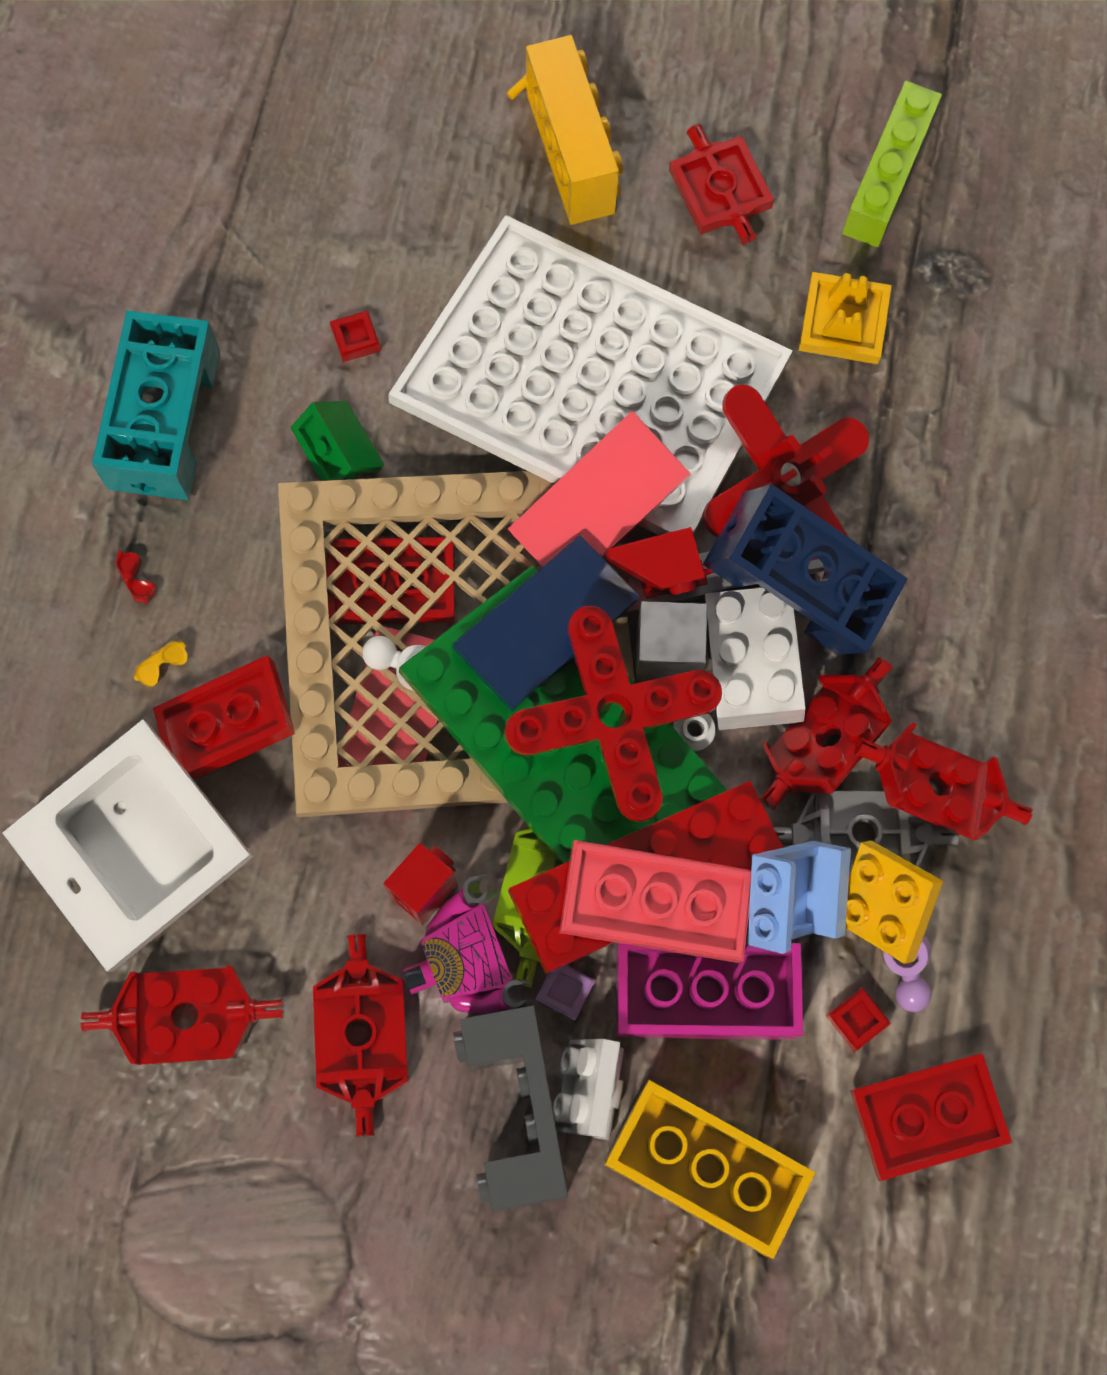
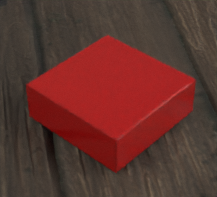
(355, 336)
(858, 1019)

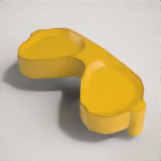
(148, 670)

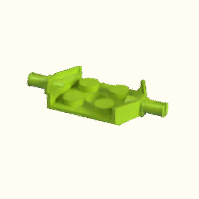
(526, 860)

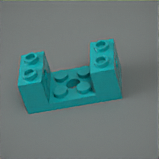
(143, 443)

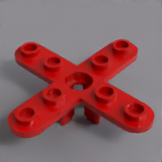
(772, 449)
(643, 706)

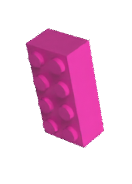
(707, 997)

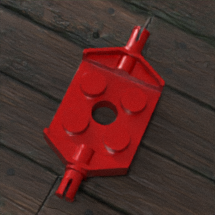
(842, 707)
(972, 790)
(146, 1010)
(367, 1071)

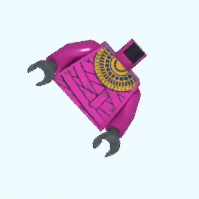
(466, 957)

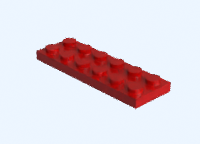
(715, 831)

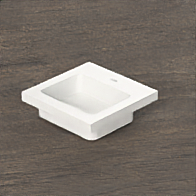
(133, 841)

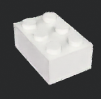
(755, 659)

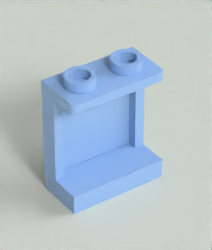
(798, 894)

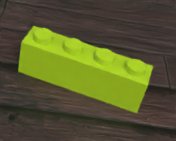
(891, 164)

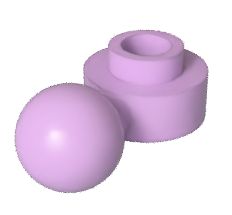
(912, 991)

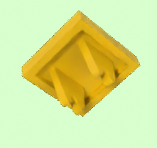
(845, 317)
(890, 901)

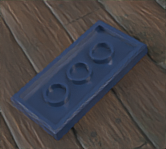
(527, 633)

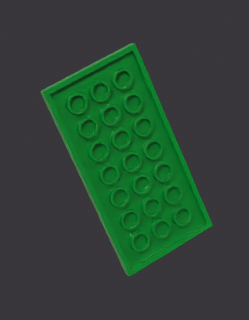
(555, 792)

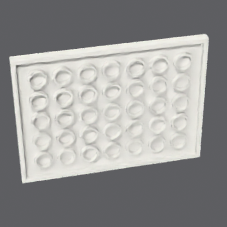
(560, 347)

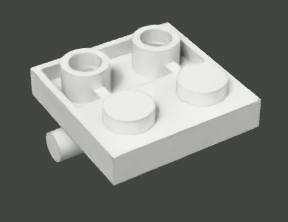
(589, 1088)

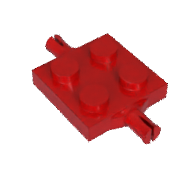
(721, 184)

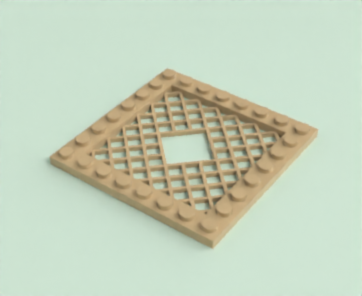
(303, 512)

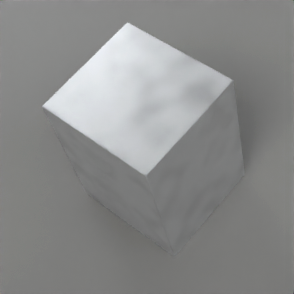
(669, 639)

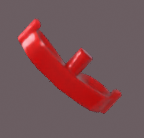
(128, 567)

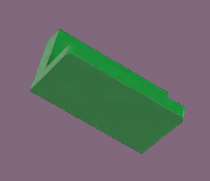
(335, 441)

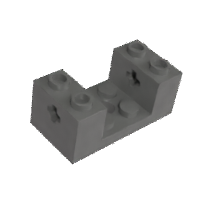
(505, 1040)

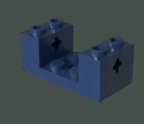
(771, 545)

